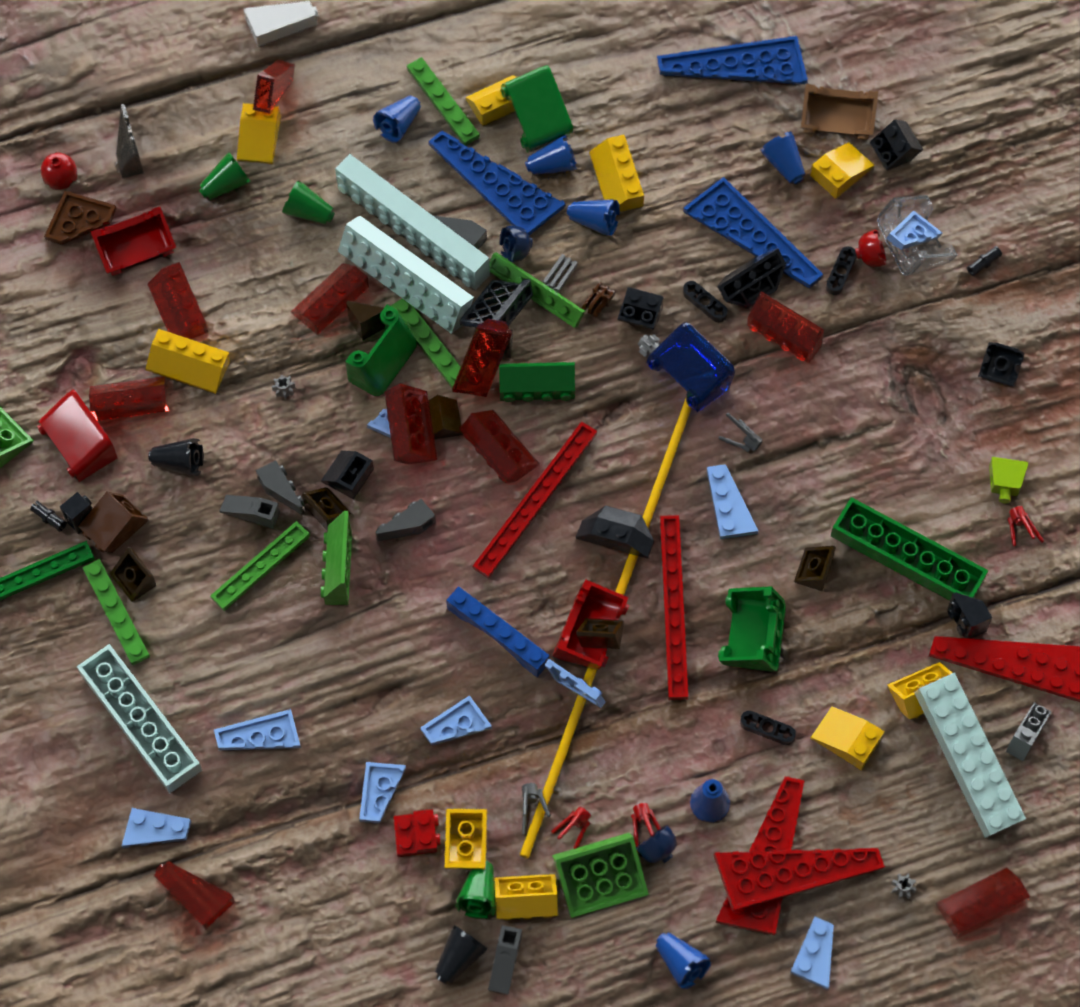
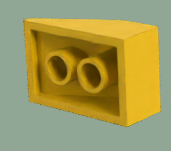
(258, 135)
(840, 169)
(848, 736)
(466, 838)

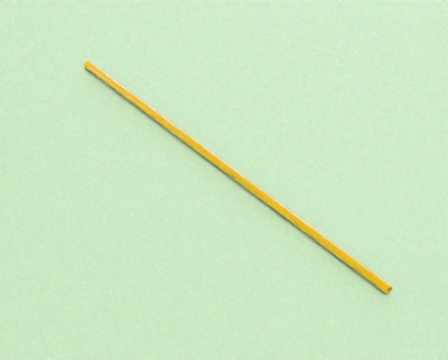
(590, 672)

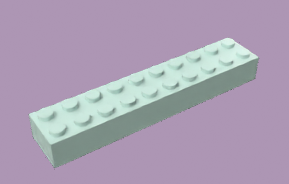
(412, 222)

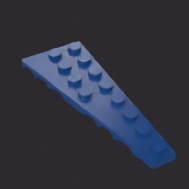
(762, 61)

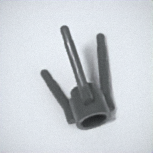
(752, 440)
(530, 795)

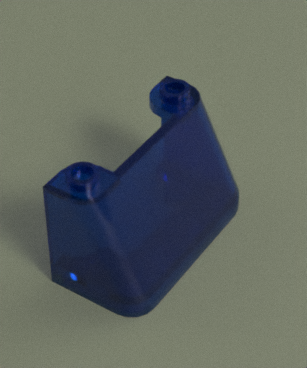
(693, 365)

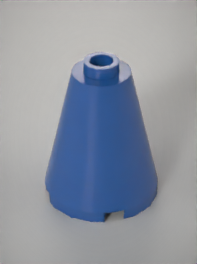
(396, 118)
(785, 157)
(552, 158)
(596, 215)
(710, 801)
(682, 960)

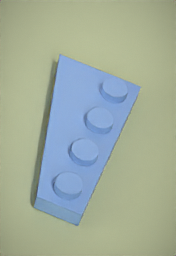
(730, 509)
(266, 732)

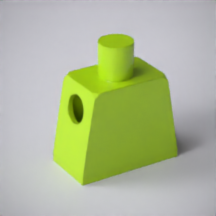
(1006, 477)

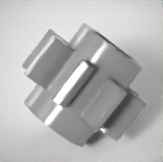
(648, 344)
(283, 386)
(898, 884)

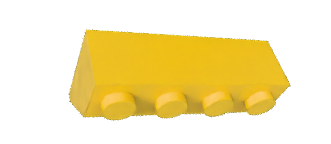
(617, 173)
(187, 361)

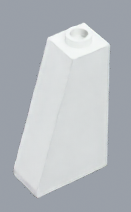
(279, 20)

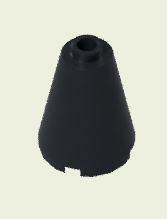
(179, 456)
(458, 955)

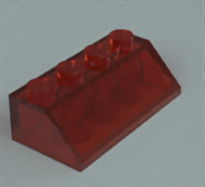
(331, 297)
(177, 302)
(785, 327)
(483, 358)
(128, 398)
(410, 424)
(498, 445)
(983, 902)

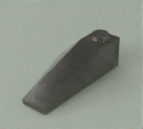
(126, 151)

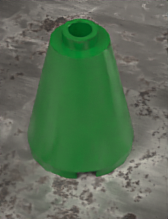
(223, 178)
(307, 205)
(478, 893)

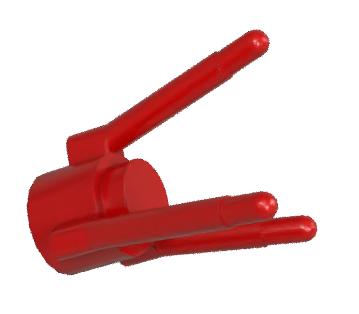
(1019, 517)
(643, 815)
(578, 818)

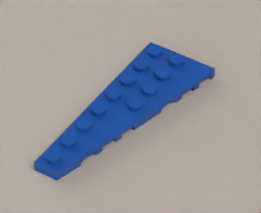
(503, 189)
(736, 219)

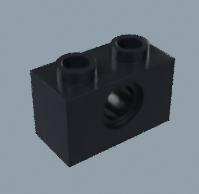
(76, 510)

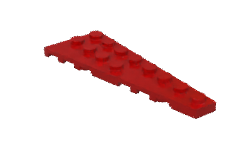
(1034, 665)
(774, 834)
(774, 874)

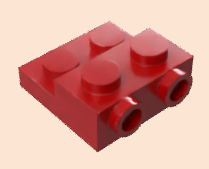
(416, 833)

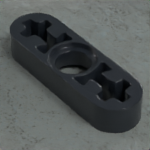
(841, 277)
(702, 293)
(771, 735)

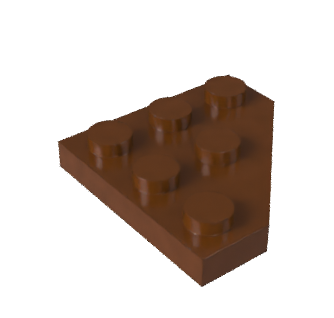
(77, 217)

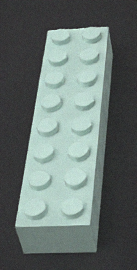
(404, 273)
(139, 718)
(969, 755)

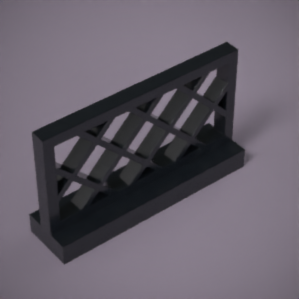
(507, 310)

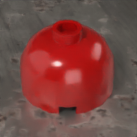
(58, 171)
(871, 249)

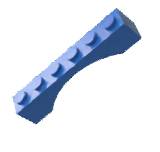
(477, 614)

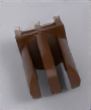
(598, 300)

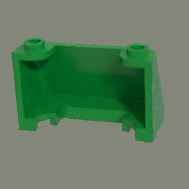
(538, 108)
(379, 368)
(754, 628)

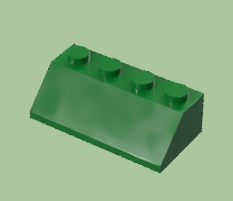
(537, 381)

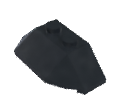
(748, 281)
(617, 531)

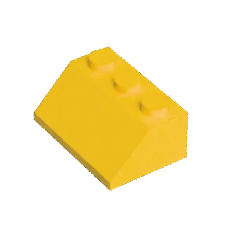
(489, 104)
(904, 688)
(526, 896)

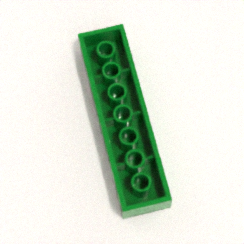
(907, 551)

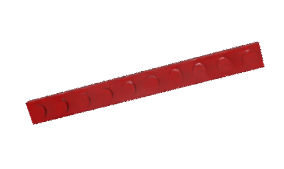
(534, 500)
(674, 607)

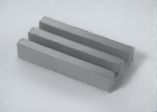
(568, 261)

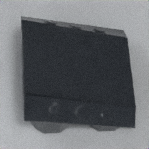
(1001, 364)

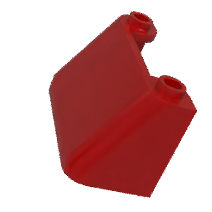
(133, 241)
(77, 436)
(594, 603)

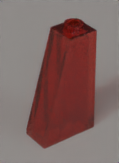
(272, 85)
(198, 897)

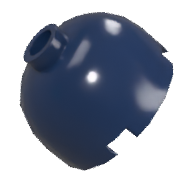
(515, 243)
(659, 846)

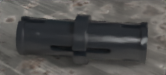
(984, 261)
(48, 516)

